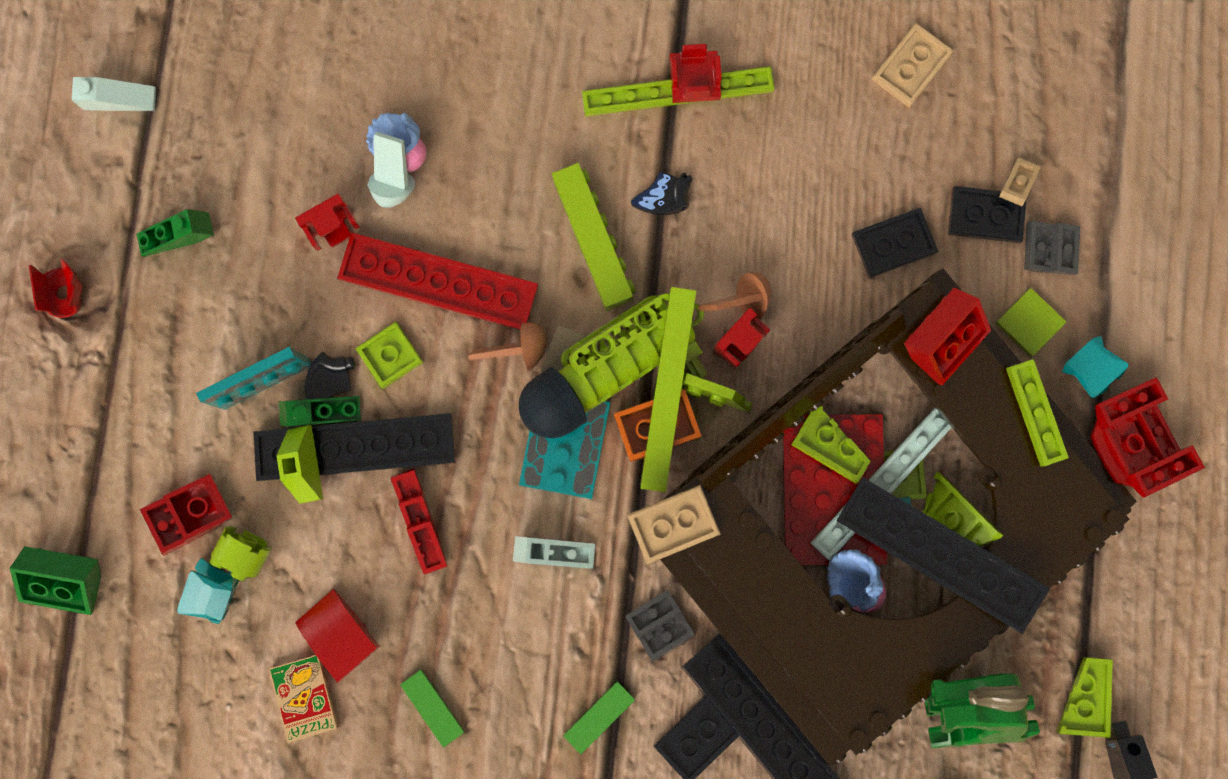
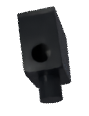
(1129, 754)

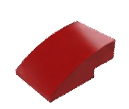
(186, 514)
(336, 635)

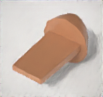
(752, 292)
(531, 346)

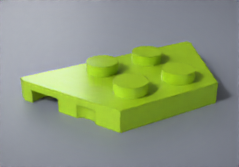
(716, 393)
(957, 513)

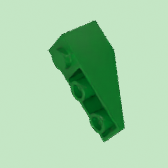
(175, 232)
(319, 410)

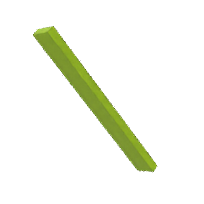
(660, 93)
(668, 389)

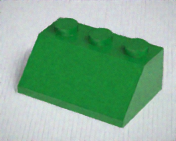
(56, 580)

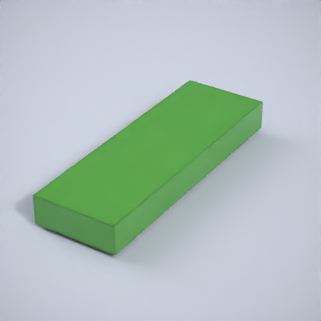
(432, 708)
(599, 717)

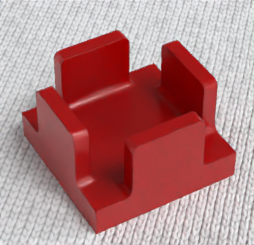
(695, 74)
(327, 221)
(741, 339)

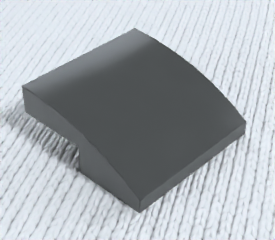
(1052, 248)
(660, 626)

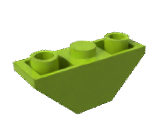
(299, 465)

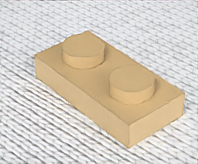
(1020, 182)

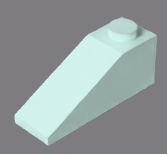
(112, 95)
(553, 552)

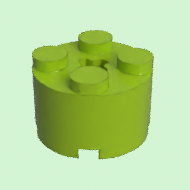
(240, 553)

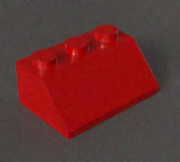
(948, 335)

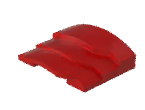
(1138, 443)

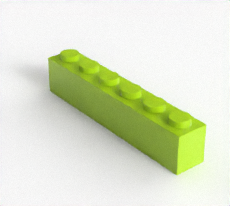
(593, 237)

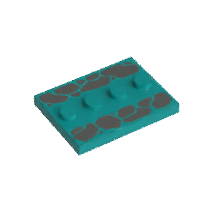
(254, 379)
(567, 462)

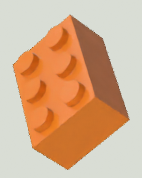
(635, 422)

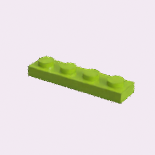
(1037, 413)

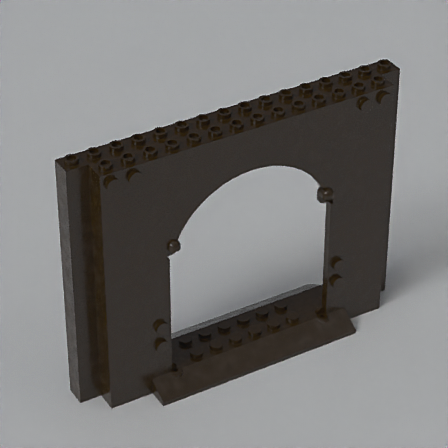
(856, 673)

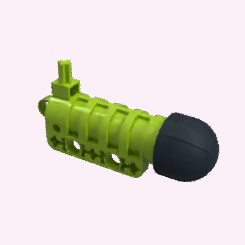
(559, 400)

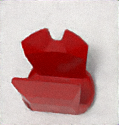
(46, 287)

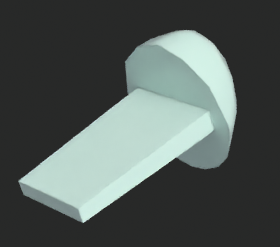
(390, 180)

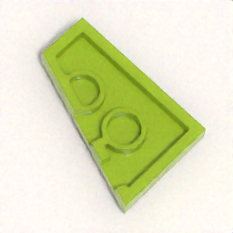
(830, 446)
(1089, 700)

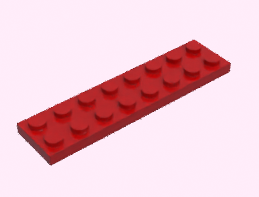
(437, 281)

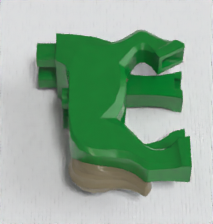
(980, 711)

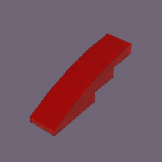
(419, 521)

